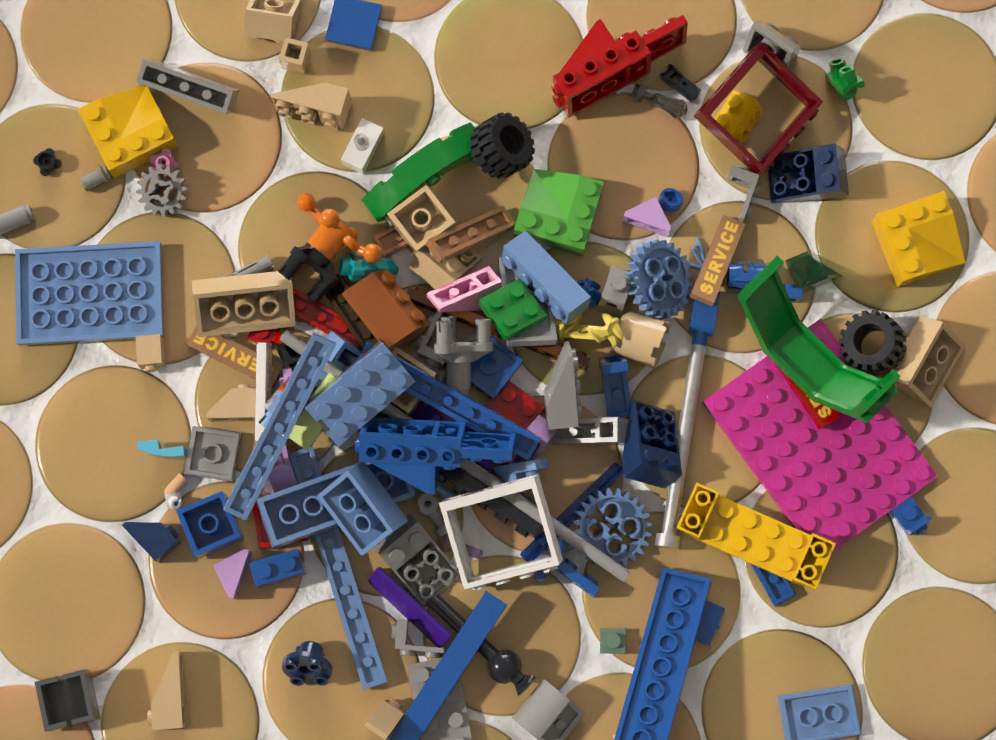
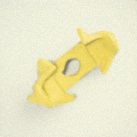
(610, 331)

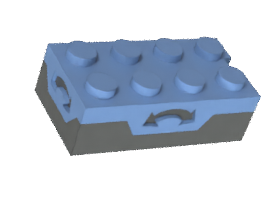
(359, 393)

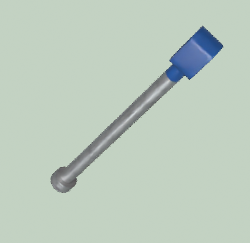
(701, 325)

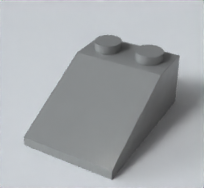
(783, 47)

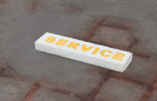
(263, 383)

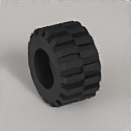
(502, 145)
(863, 326)

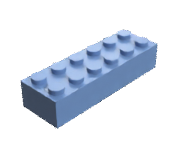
(300, 514)

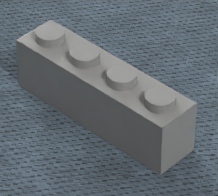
(187, 86)

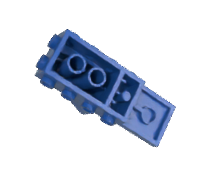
(419, 456)

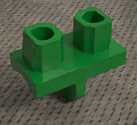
(844, 79)

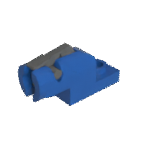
(742, 272)

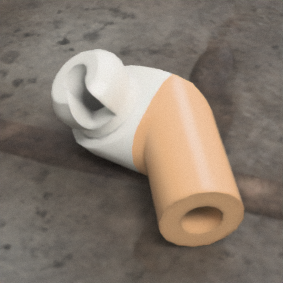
(172, 492)

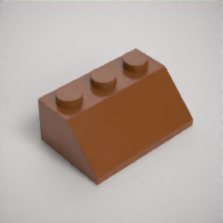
(386, 309)

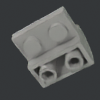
(548, 713)

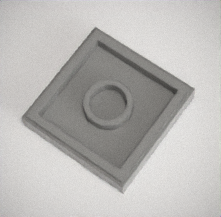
(213, 454)

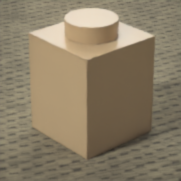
(294, 55)
(150, 352)

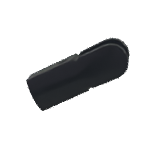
(683, 85)

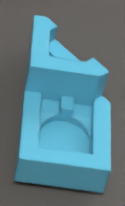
(154, 448)

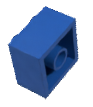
(209, 526)

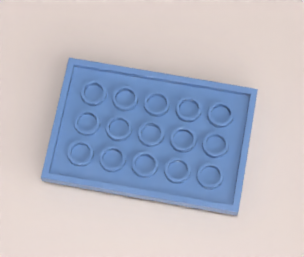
(88, 293)

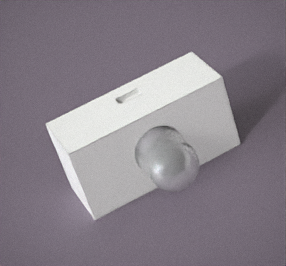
(362, 146)

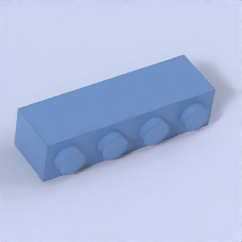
(545, 277)

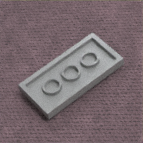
(542, 333)
(452, 718)

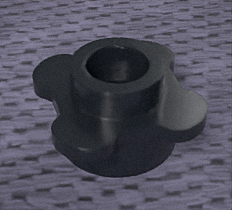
(42, 157)

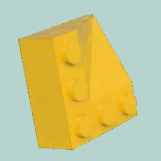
(127, 129)
(919, 238)

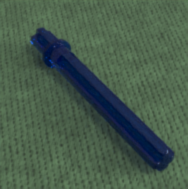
(605, 481)

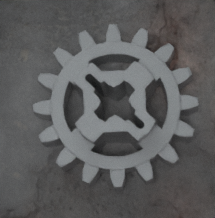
(157, 182)

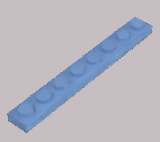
(279, 426)

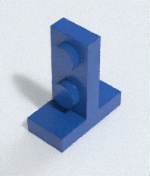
(615, 385)
(568, 569)

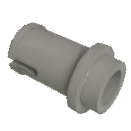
(96, 177)

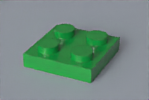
(512, 309)

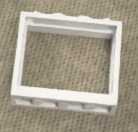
(501, 575)

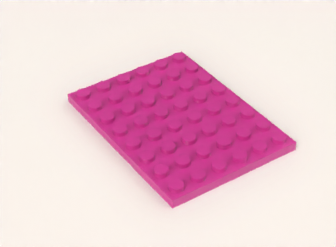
(824, 478)

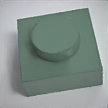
(612, 641)

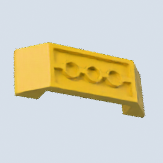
(755, 537)

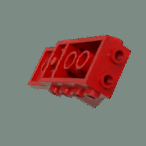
(602, 57)

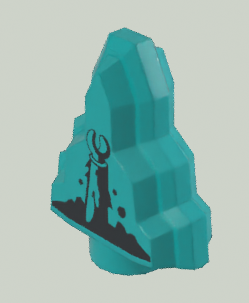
(357, 267)

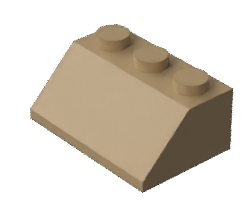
(927, 360)

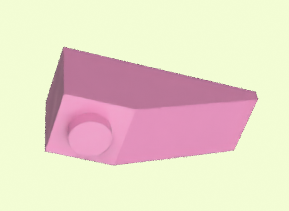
(465, 292)

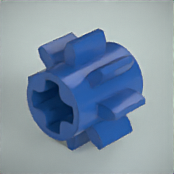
(591, 288)

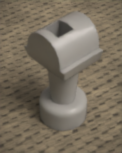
(429, 507)

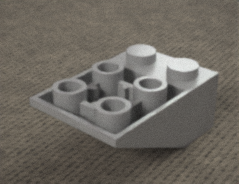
(563, 391)
(417, 561)

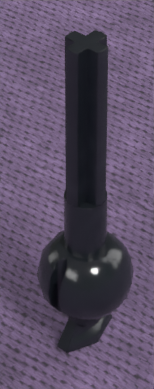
(503, 665)

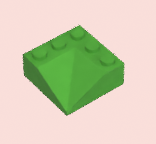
(559, 210)

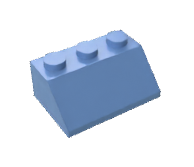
(362, 508)

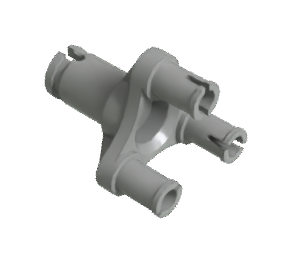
(460, 353)

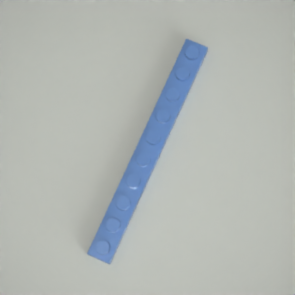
(343, 585)

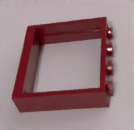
(794, 129)

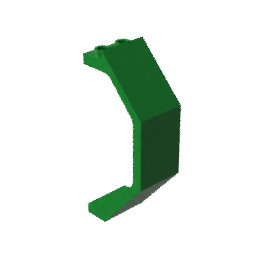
(805, 356)

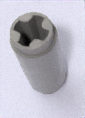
(16, 218)

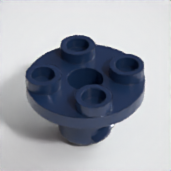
(307, 665)

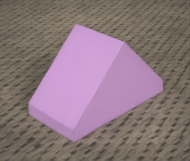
(648, 217)
(232, 572)

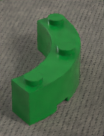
(420, 169)

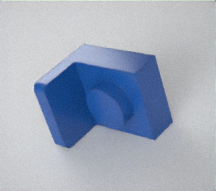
(910, 517)

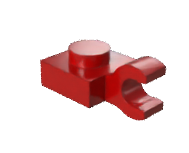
(265, 336)

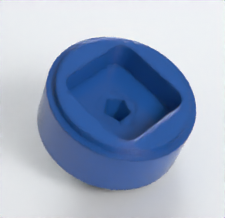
(670, 200)

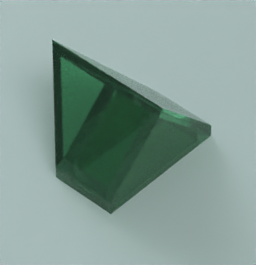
(809, 272)

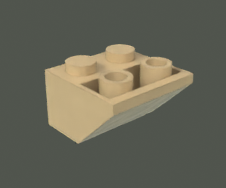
(443, 273)

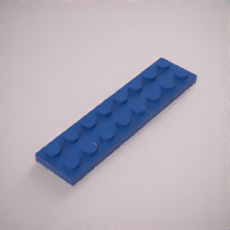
(663, 656)

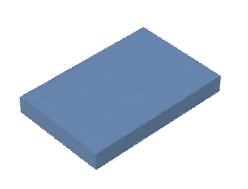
(820, 714)

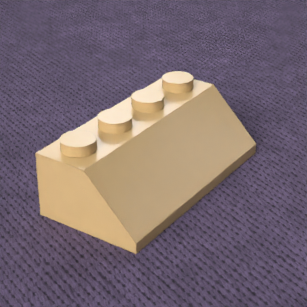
(243, 303)

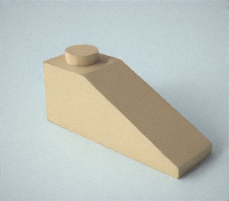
(168, 705)

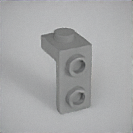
(742, 176)
(422, 345)
(400, 633)

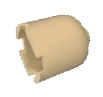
(642, 338)

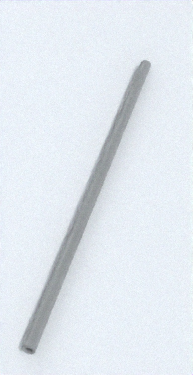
(490, 480)

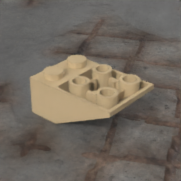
(315, 103)

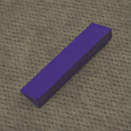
(409, 607)

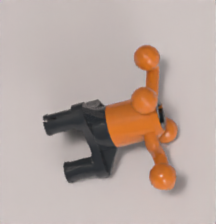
(324, 247)

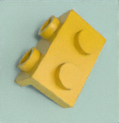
(739, 115)

